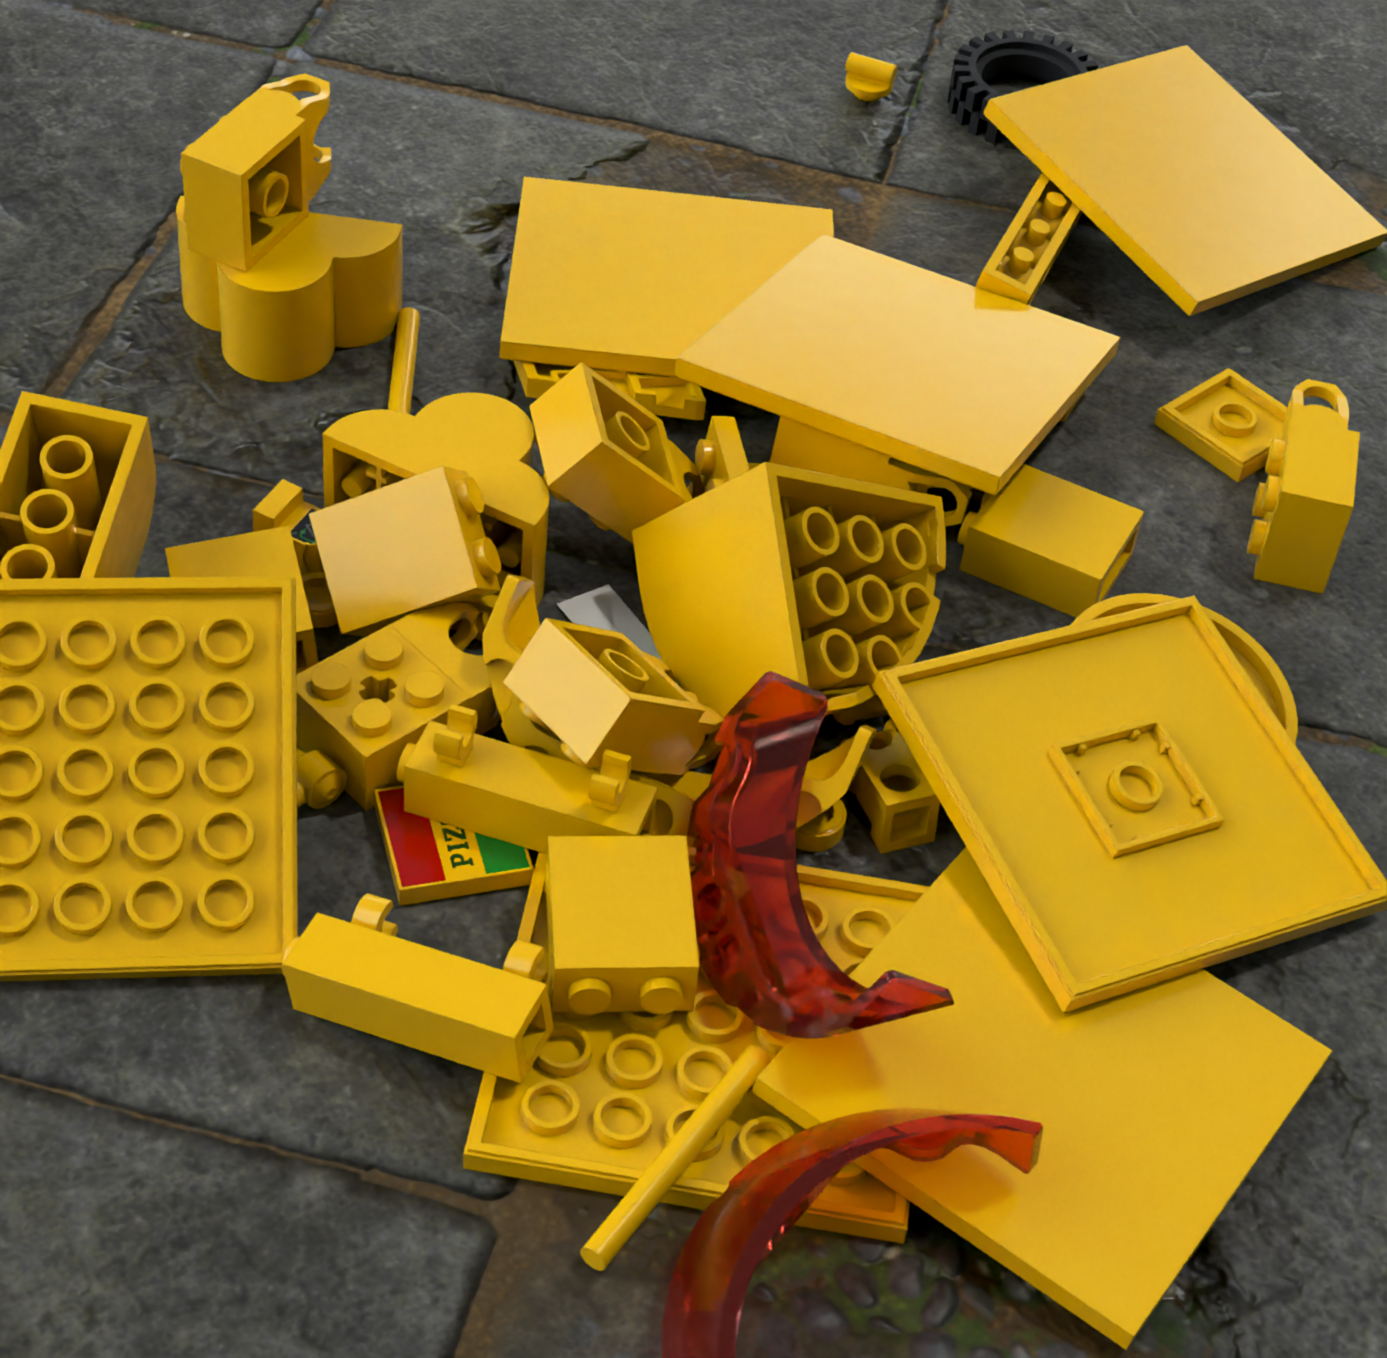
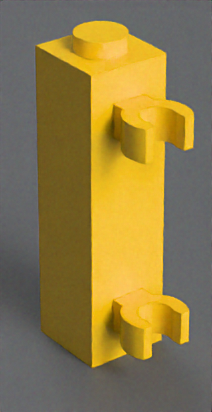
(518, 791)
(421, 994)

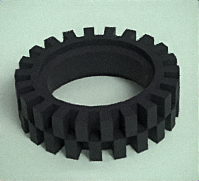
(1006, 59)

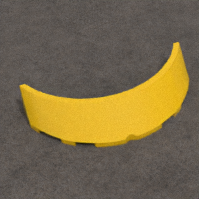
(506, 637)

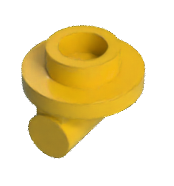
(869, 77)

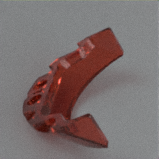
(747, 884)
(781, 1185)

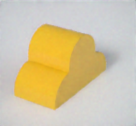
(313, 291)
(458, 431)

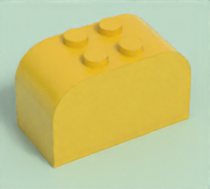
(74, 490)

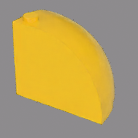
(791, 580)

